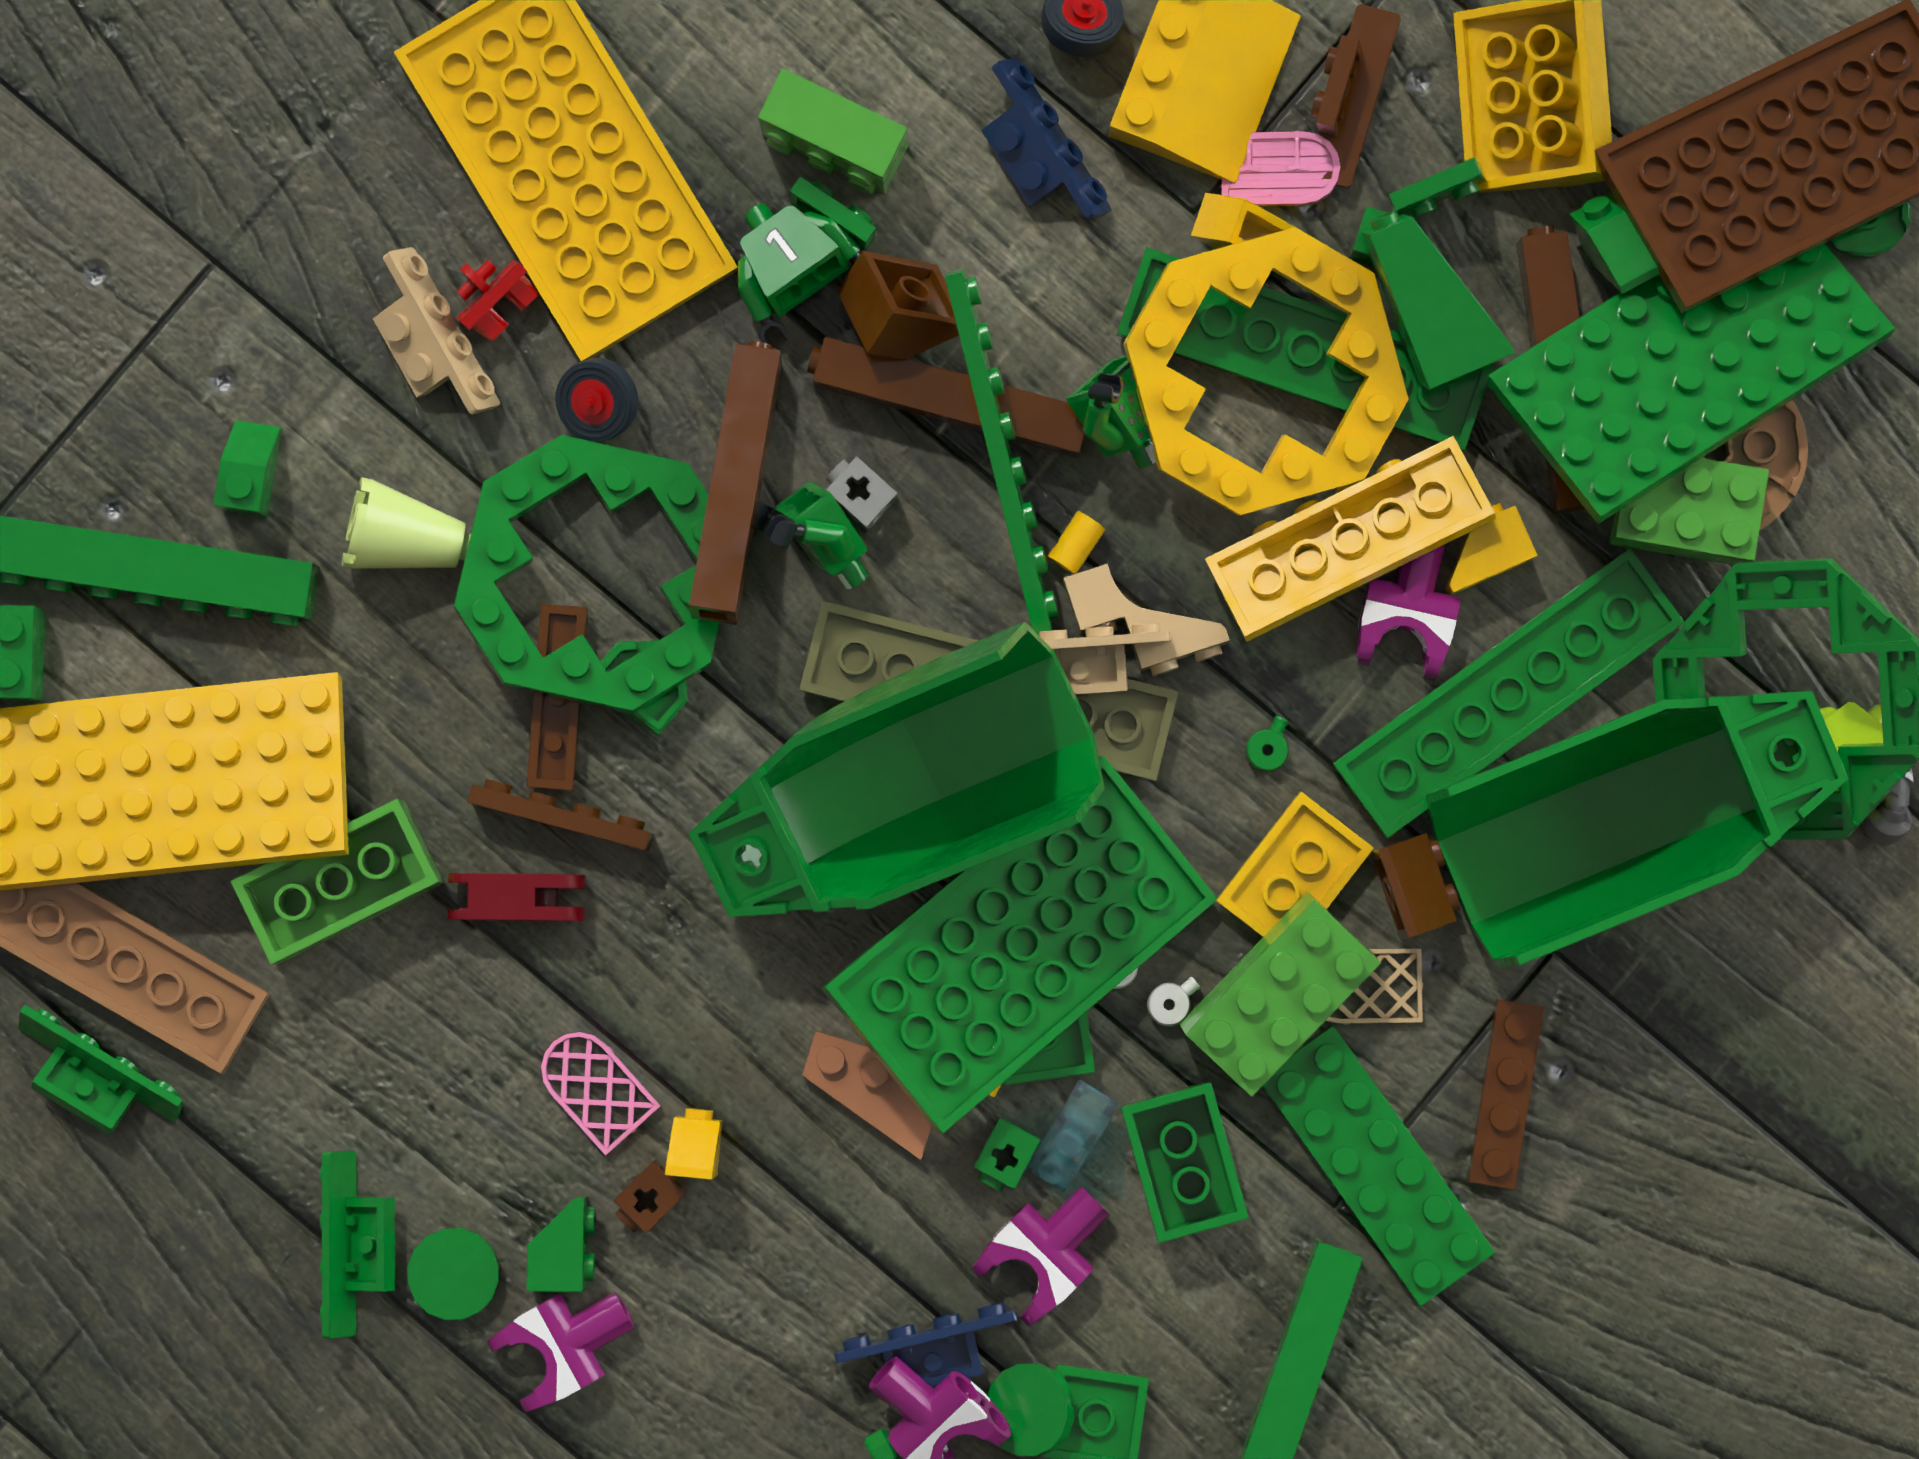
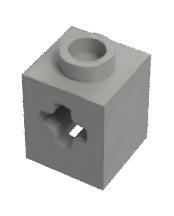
(880, 494)

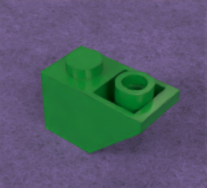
(559, 1252)

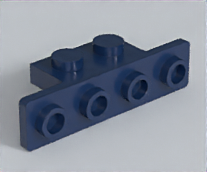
(1037, 149)
(935, 1350)

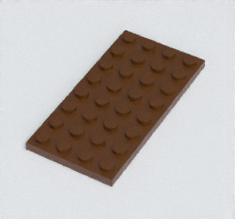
(1776, 159)

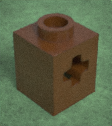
(668, 1191)

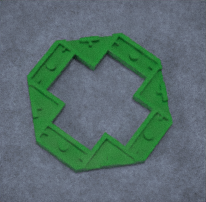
(498, 552)
(1856, 626)

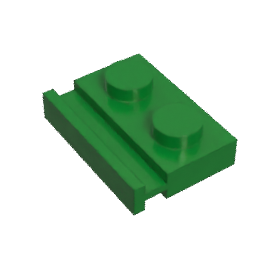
(1420, 198)

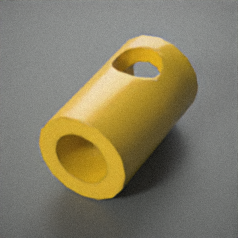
(1076, 543)

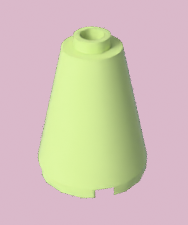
(400, 532)

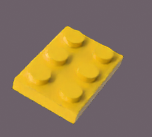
(1298, 855)

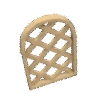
(1385, 1018)

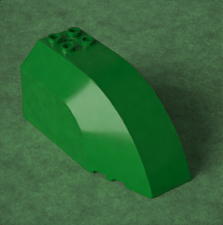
(908, 784)
(1629, 816)

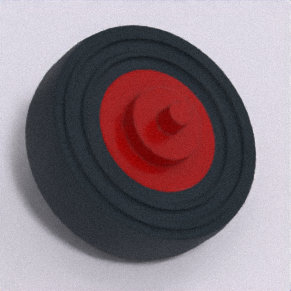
(1082, 26)
(596, 399)

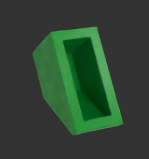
(1613, 243)
(248, 469)

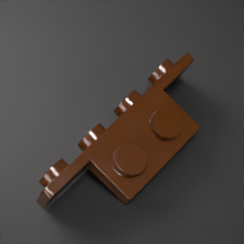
(1354, 86)

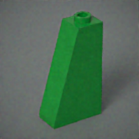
(1432, 307)

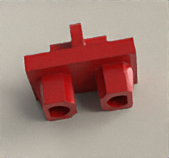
(508, 282)

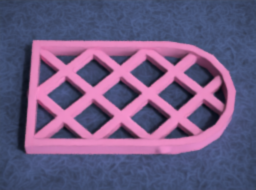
(563, 1100)

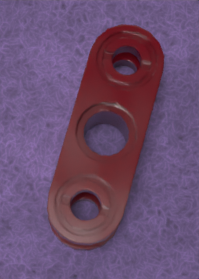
(516, 897)

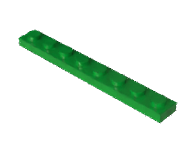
(997, 430)

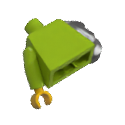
(1854, 725)

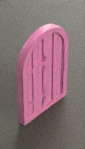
(1285, 169)

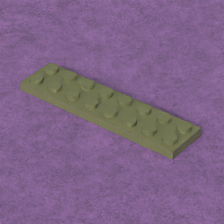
(863, 649)

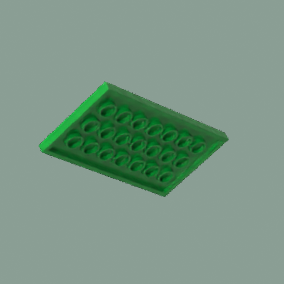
(1654, 389)
(1017, 952)

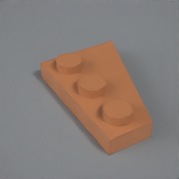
(865, 1087)

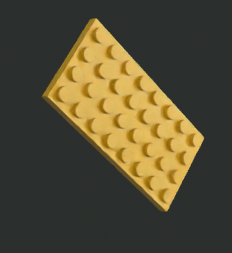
(567, 166)
(172, 781)

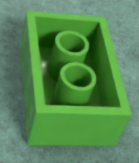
(832, 132)
(1699, 514)

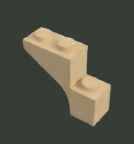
(1100, 603)

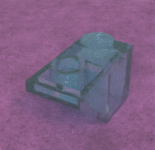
(1072, 1135)

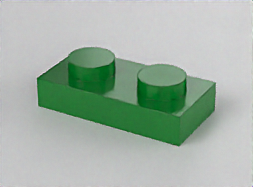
(819, 199)

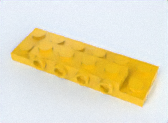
(1350, 538)

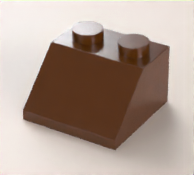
(897, 305)
(1415, 886)

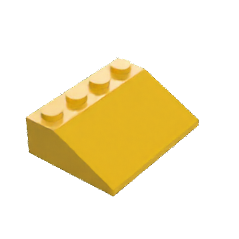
(1204, 81)
(1533, 92)

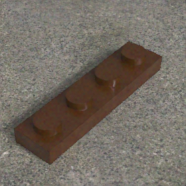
(555, 719)
(543, 810)
(1505, 1094)

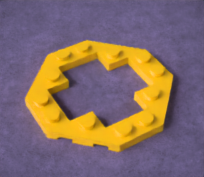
(1361, 345)

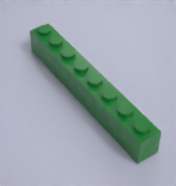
(157, 571)

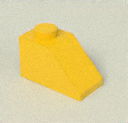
(1233, 220)
(1491, 550)
(694, 1145)

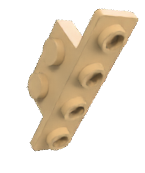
(428, 338)
(1099, 659)

